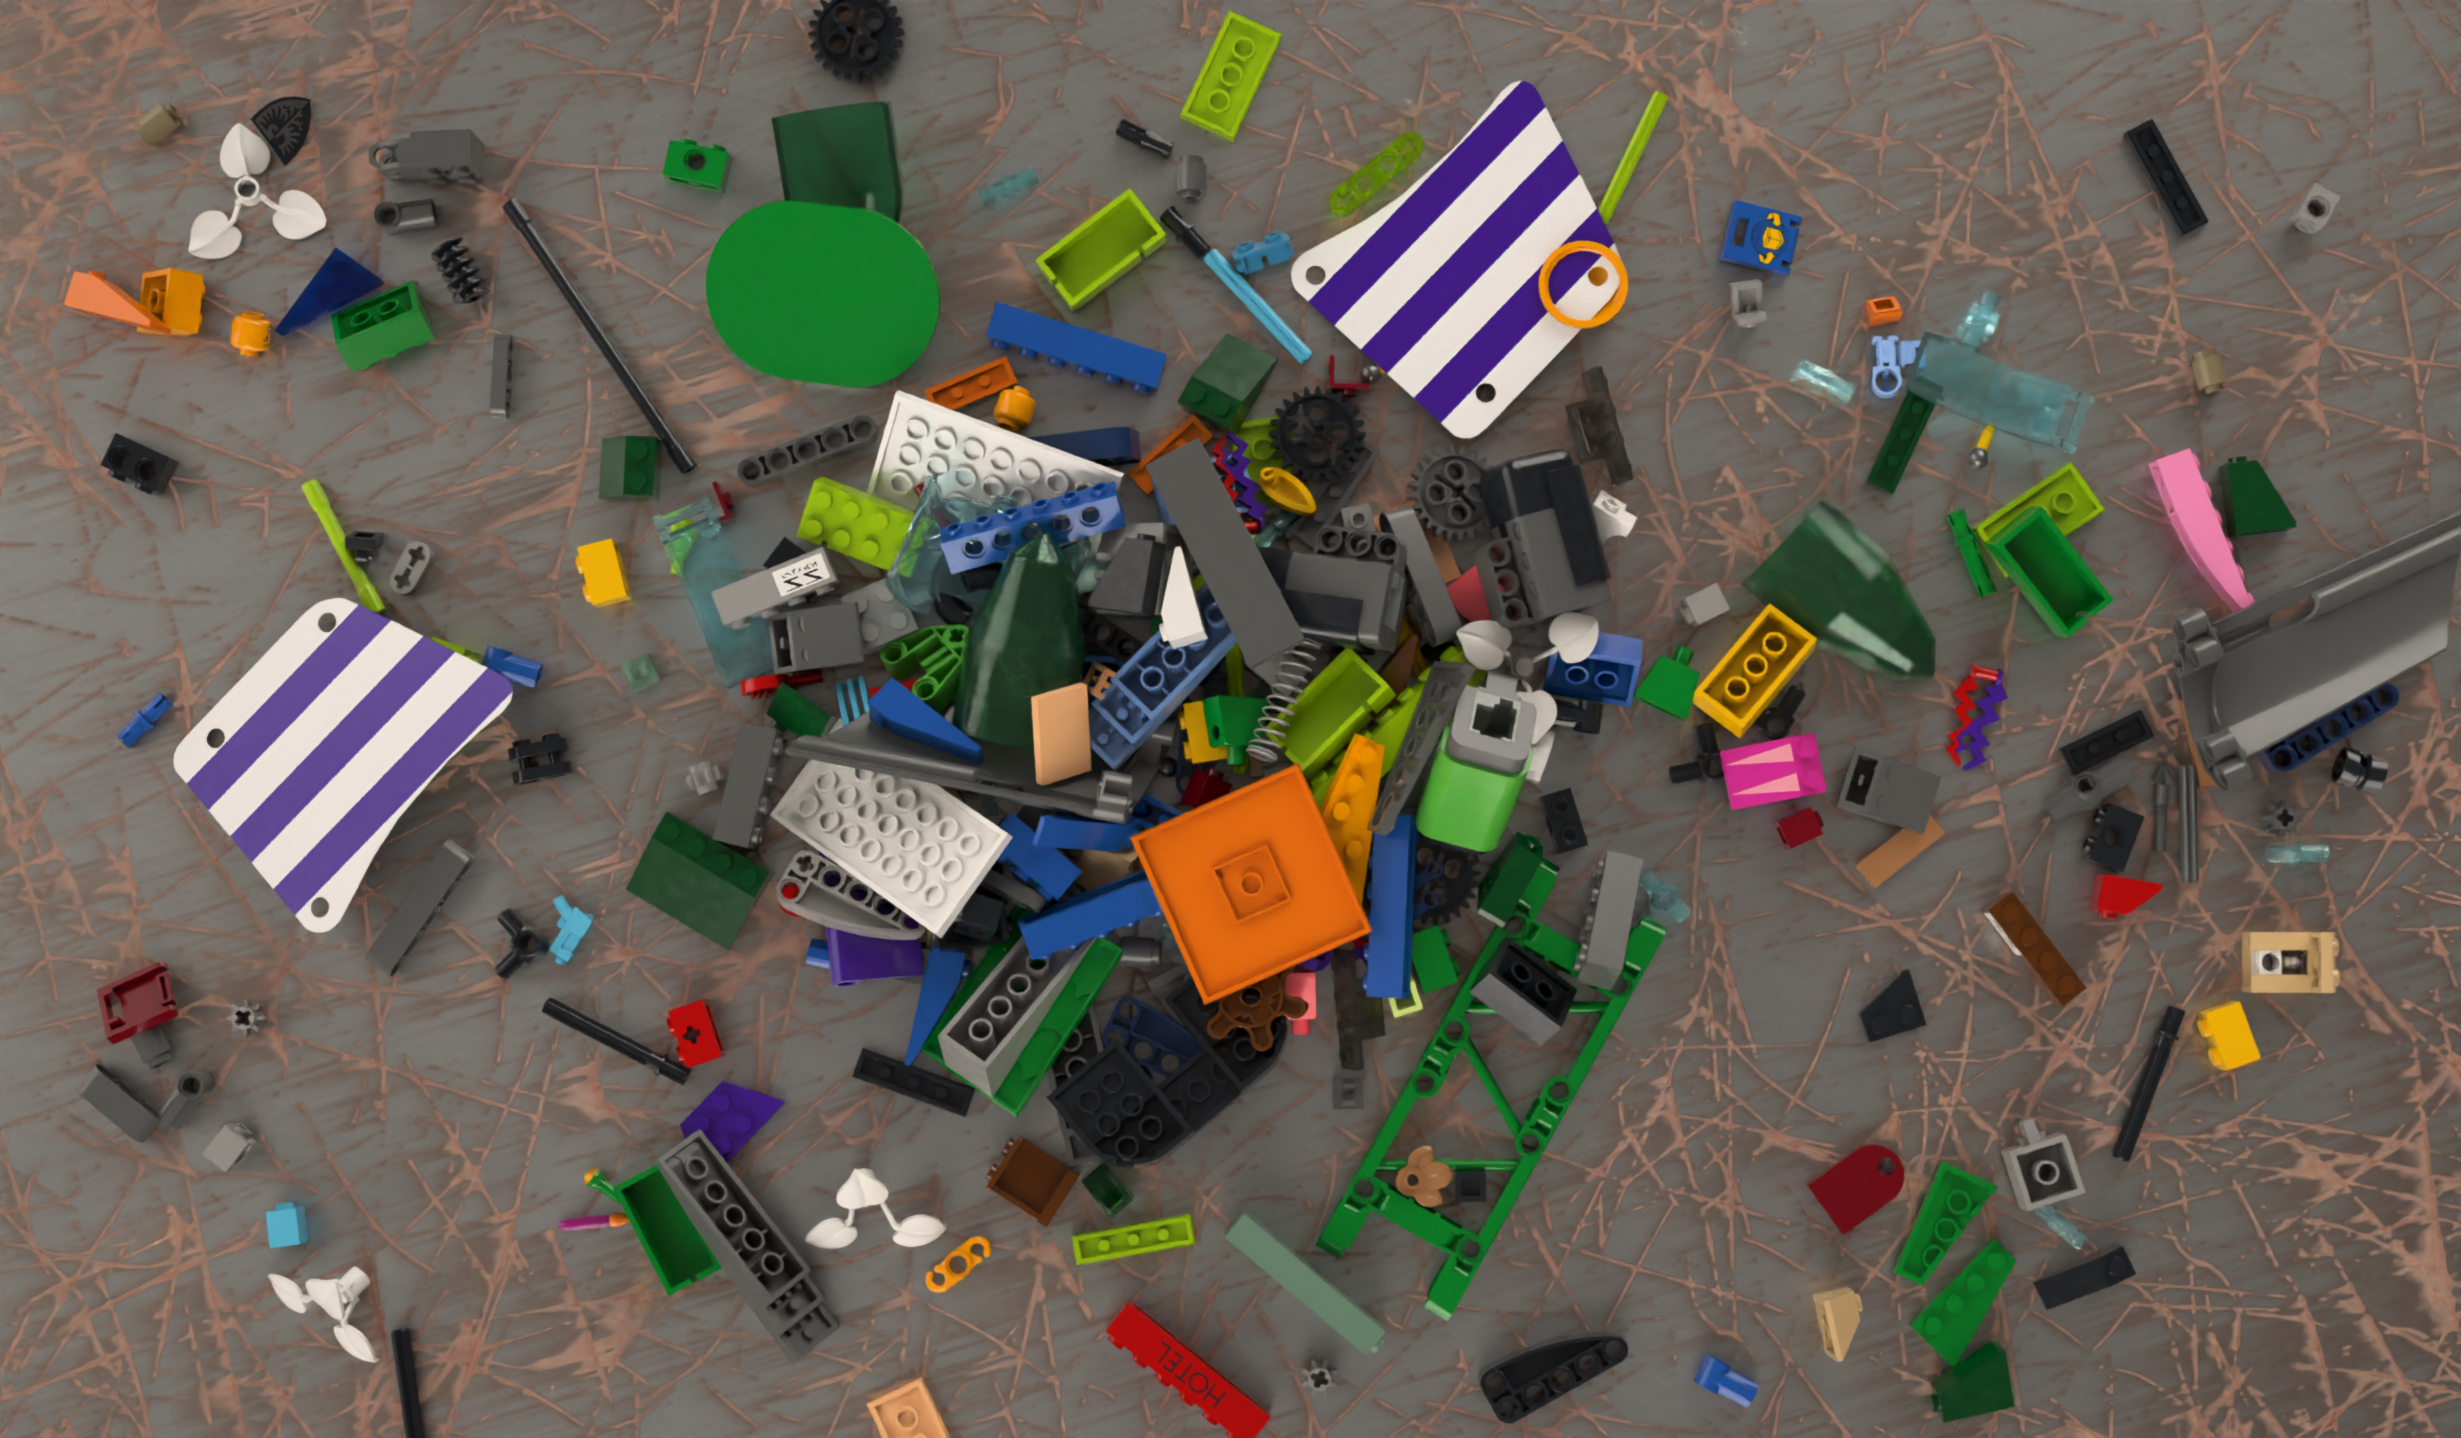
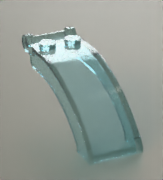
(1995, 393)
(705, 563)

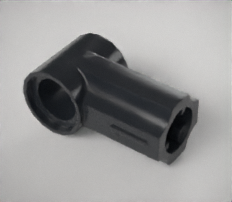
(1579, 715)

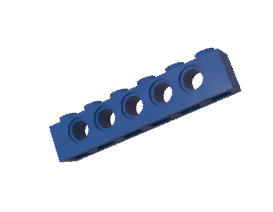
(994, 547)

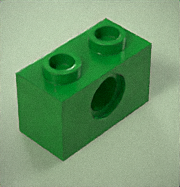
(711, 176)

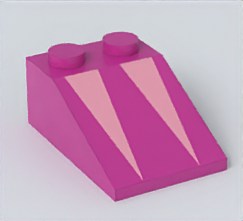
(1773, 771)

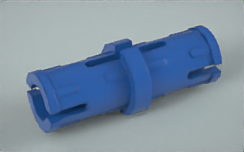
(144, 720)

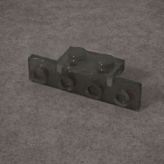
(1597, 428)
(1357, 1014)

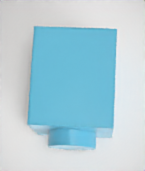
(286, 1225)

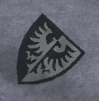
(284, 125)

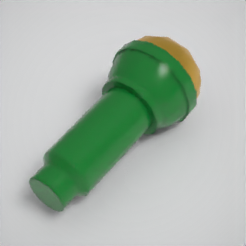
(595, 1180)

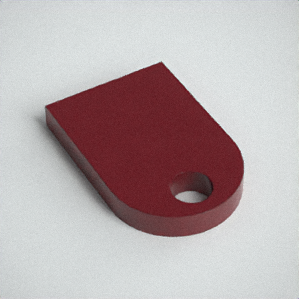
(1855, 1187)

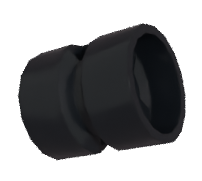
(2365, 772)

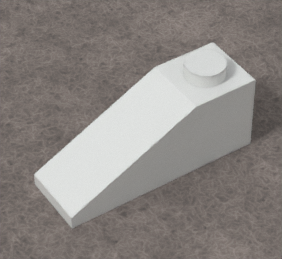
(1180, 607)

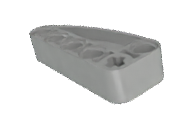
(835, 906)

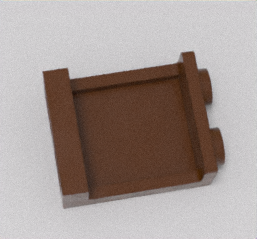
(1031, 1179)

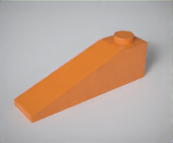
(103, 299)

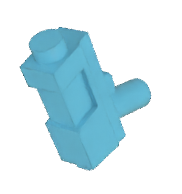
(574, 926)

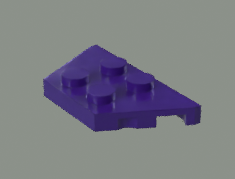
(731, 1117)

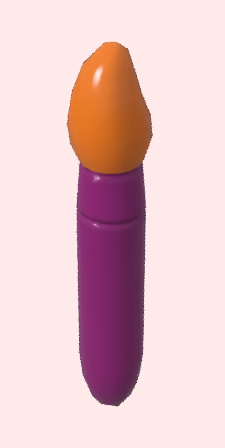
(613, 1220)

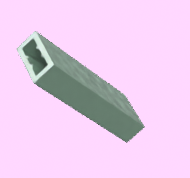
(1306, 1283)

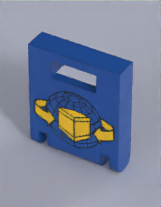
(1766, 241)

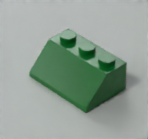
(381, 326)

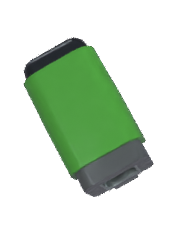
(1477, 768)

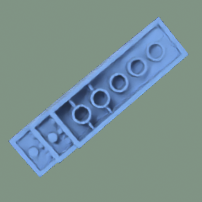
(1155, 685)

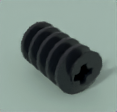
(458, 273)

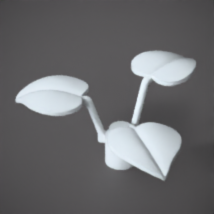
(246, 154)
(1487, 642)
(865, 1190)
(331, 1296)

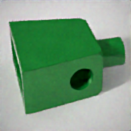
(1670, 684)
(1232, 723)

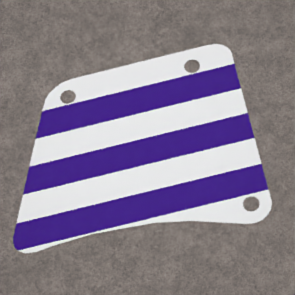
(1452, 268)
(334, 748)

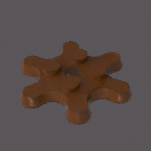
(1257, 1017)

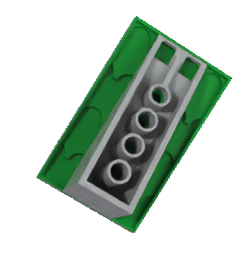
(1018, 1014)

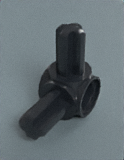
(1784, 712)
(1697, 769)
(521, 935)

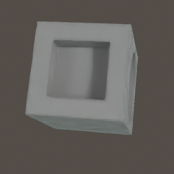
(2323, 200)
(1704, 605)
(230, 1146)

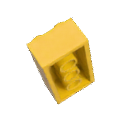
(1754, 670)

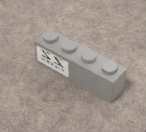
(774, 588)

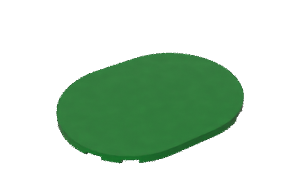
(823, 293)

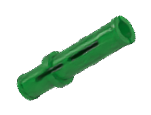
(1971, 553)

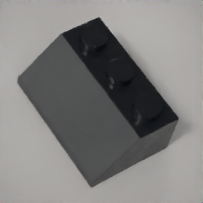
(1524, 991)

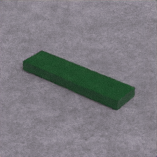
(1900, 443)

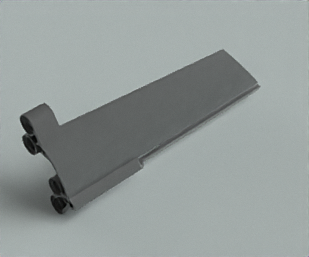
(2368, 626)
(1093, 794)

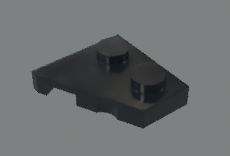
(1893, 1010)

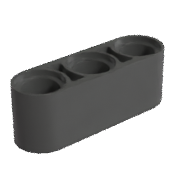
(119, 1103)

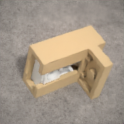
(2314, 961)

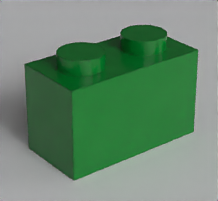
(1432, 960)

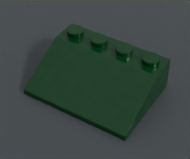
(699, 880)

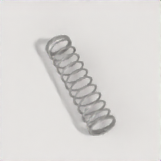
(1263, 753)

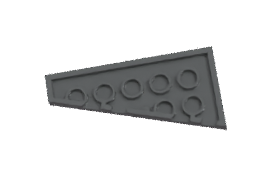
(1423, 734)

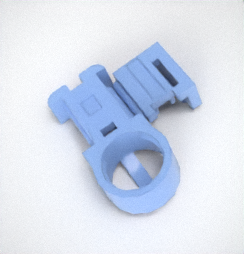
(1895, 357)

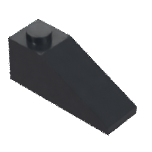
(2085, 1276)

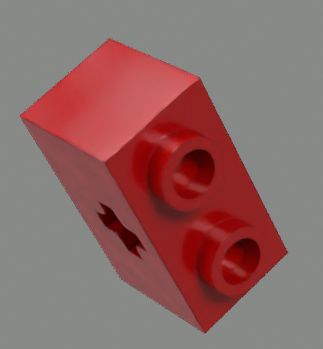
(700, 1018)

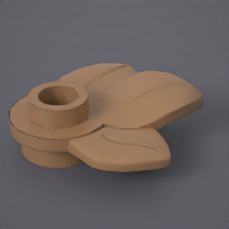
(1429, 1177)

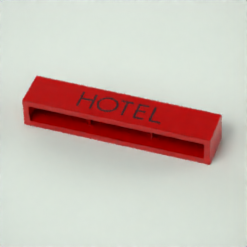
(1187, 1372)

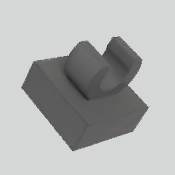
(1348, 1093)

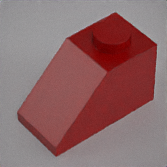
(2120, 895)

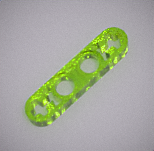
(1374, 172)

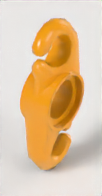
(952, 1277)

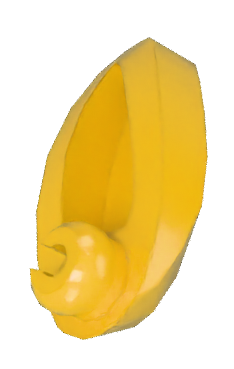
(1287, 491)

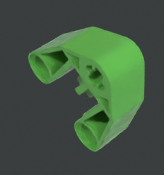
(938, 653)

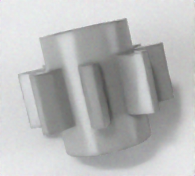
(704, 778)
(255, 1018)
(1322, 1386)

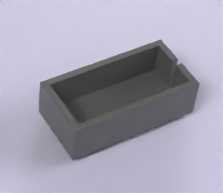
(749, 786)
(1607, 920)

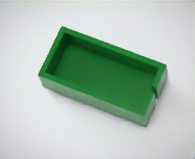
(2048, 571)
(665, 1231)

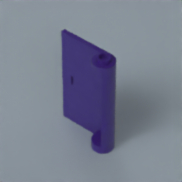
(865, 958)

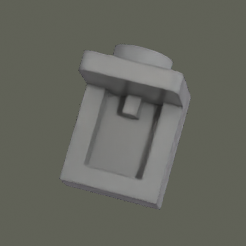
(1747, 303)

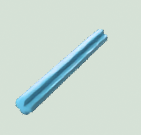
(1258, 306)

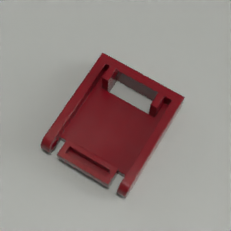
(145, 1002)

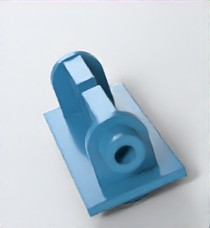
(1251, 254)

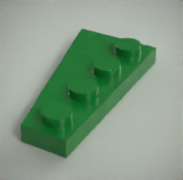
(1944, 1213)
(1961, 1305)

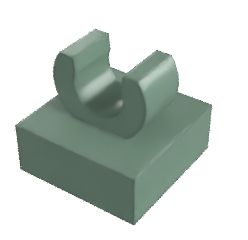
(640, 672)

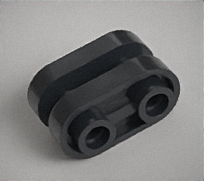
(550, 746)

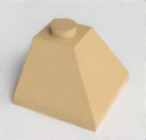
(1838, 1319)

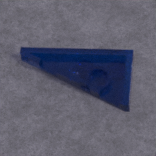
(333, 286)

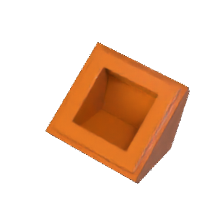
(1883, 311)

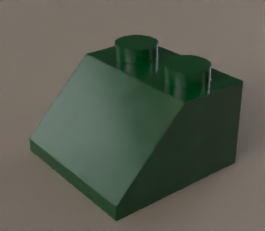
(630, 468)
(798, 714)

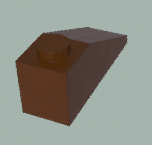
(1398, 667)

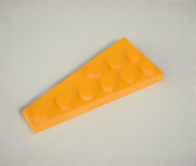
(1351, 805)

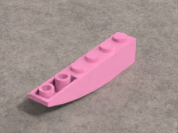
(2200, 525)

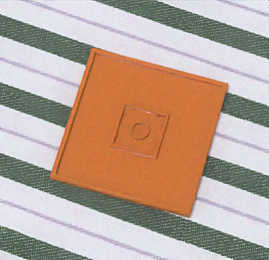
(1251, 884)

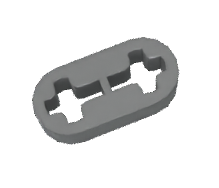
(405, 565)

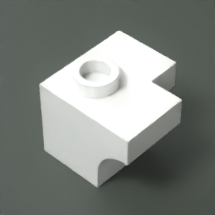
(1611, 516)

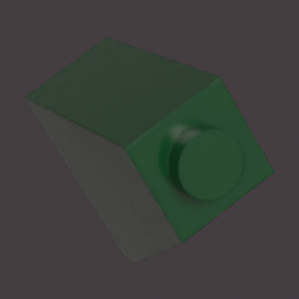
(2251, 500)
(1509, 878)
(1974, 1385)

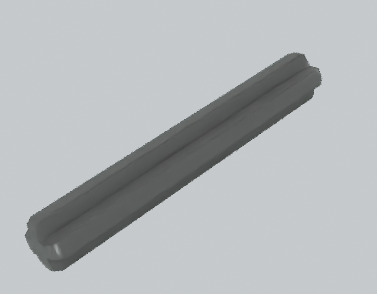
(2188, 824)

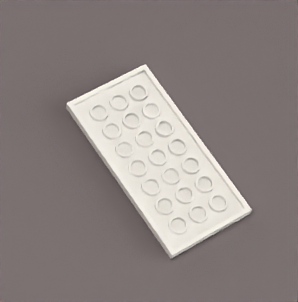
(974, 460)
(894, 836)

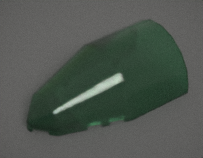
(842, 157)
(1847, 597)
(1020, 644)

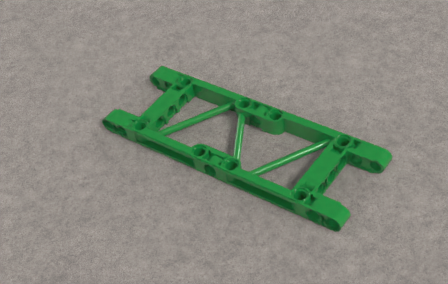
(1539, 1121)

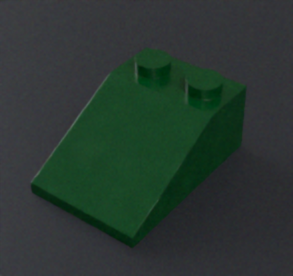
(1227, 384)

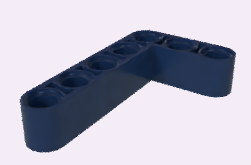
(2317, 734)

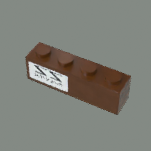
(2033, 949)

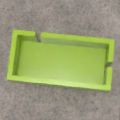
(1101, 250)
(854, 522)
(1331, 712)

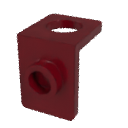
(1348, 389)
(726, 503)

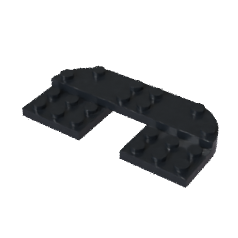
(1140, 1124)

